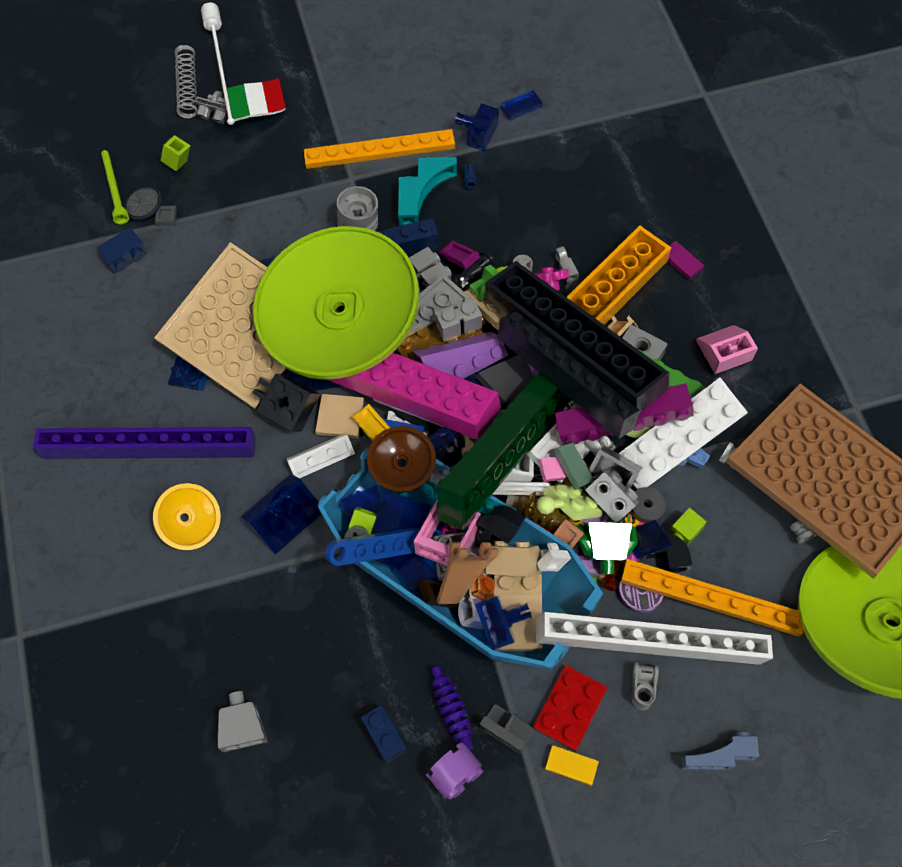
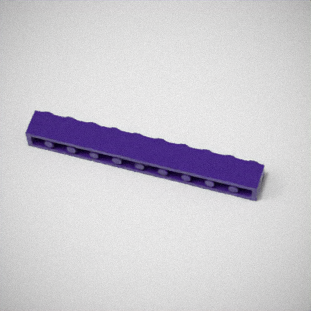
(144, 442)

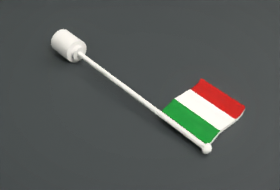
(245, 99)

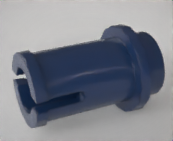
(470, 180)

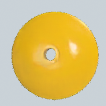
(200, 509)

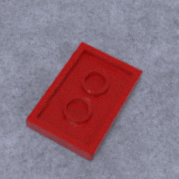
(570, 708)

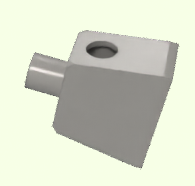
(239, 724)

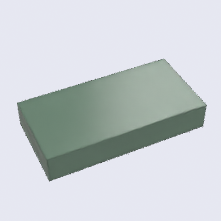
(573, 466)

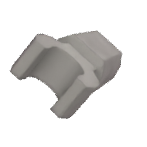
(565, 262)

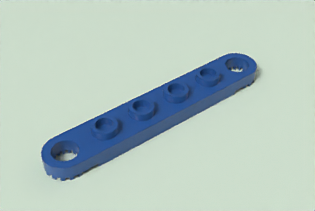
(374, 546)

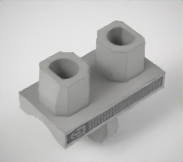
(215, 104)

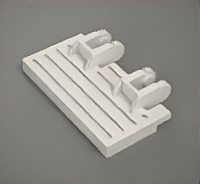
(551, 441)

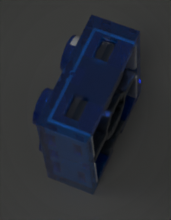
(446, 446)

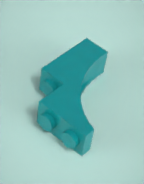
(415, 189)

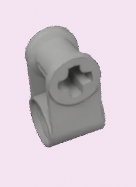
(644, 681)

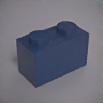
(122, 250)
(384, 734)

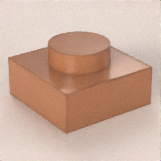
(568, 533)

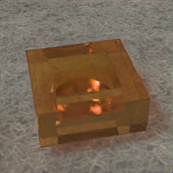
(483, 587)

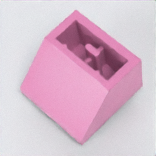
(727, 348)

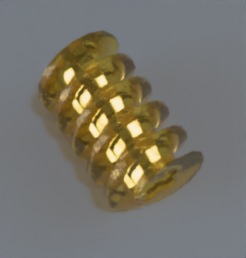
(554, 519)

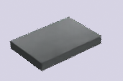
(507, 378)

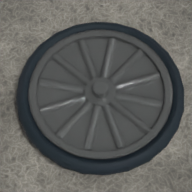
(143, 203)

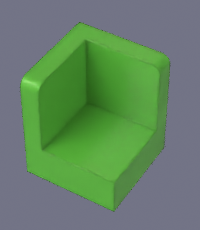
(479, 287)

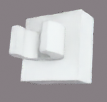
(553, 558)

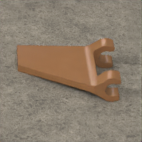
(463, 571)

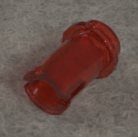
(610, 581)

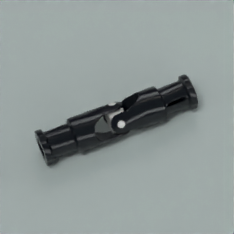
(474, 271)

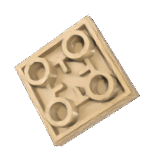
(336, 415)

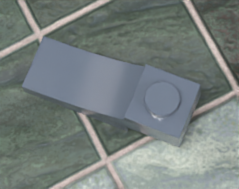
(739, 747)

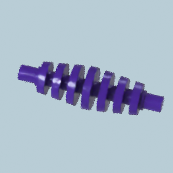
(451, 707)

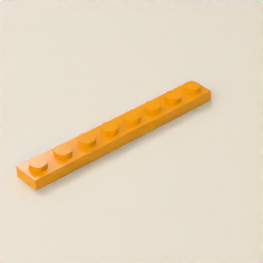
(379, 148)
(712, 597)

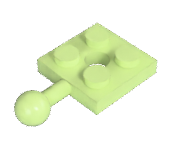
(571, 501)

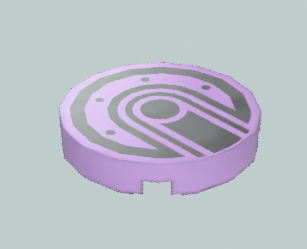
(639, 599)

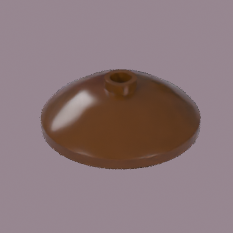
(398, 445)

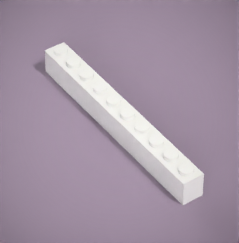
(653, 638)

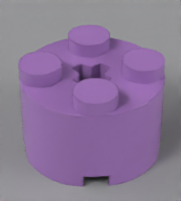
(454, 771)

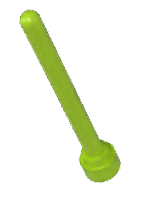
(119, 214)

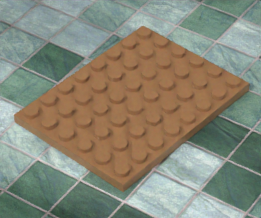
(828, 477)

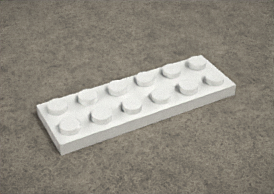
(676, 440)

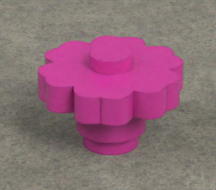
(552, 276)

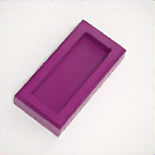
(459, 254)
(684, 261)

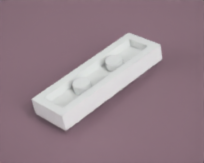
(320, 456)

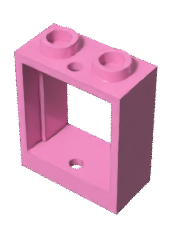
(438, 551)

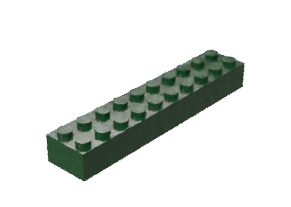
(498, 451)

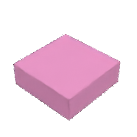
(551, 469)

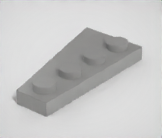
(436, 297)

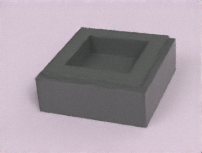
(166, 216)

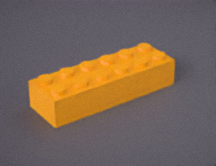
(621, 275)

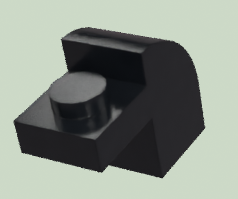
(499, 521)
(675, 557)

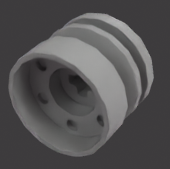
(357, 208)

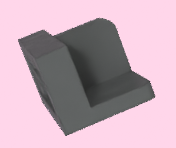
(507, 728)

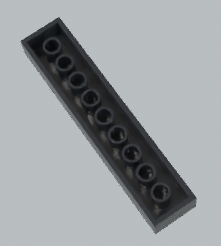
(580, 334)

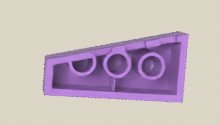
(463, 356)

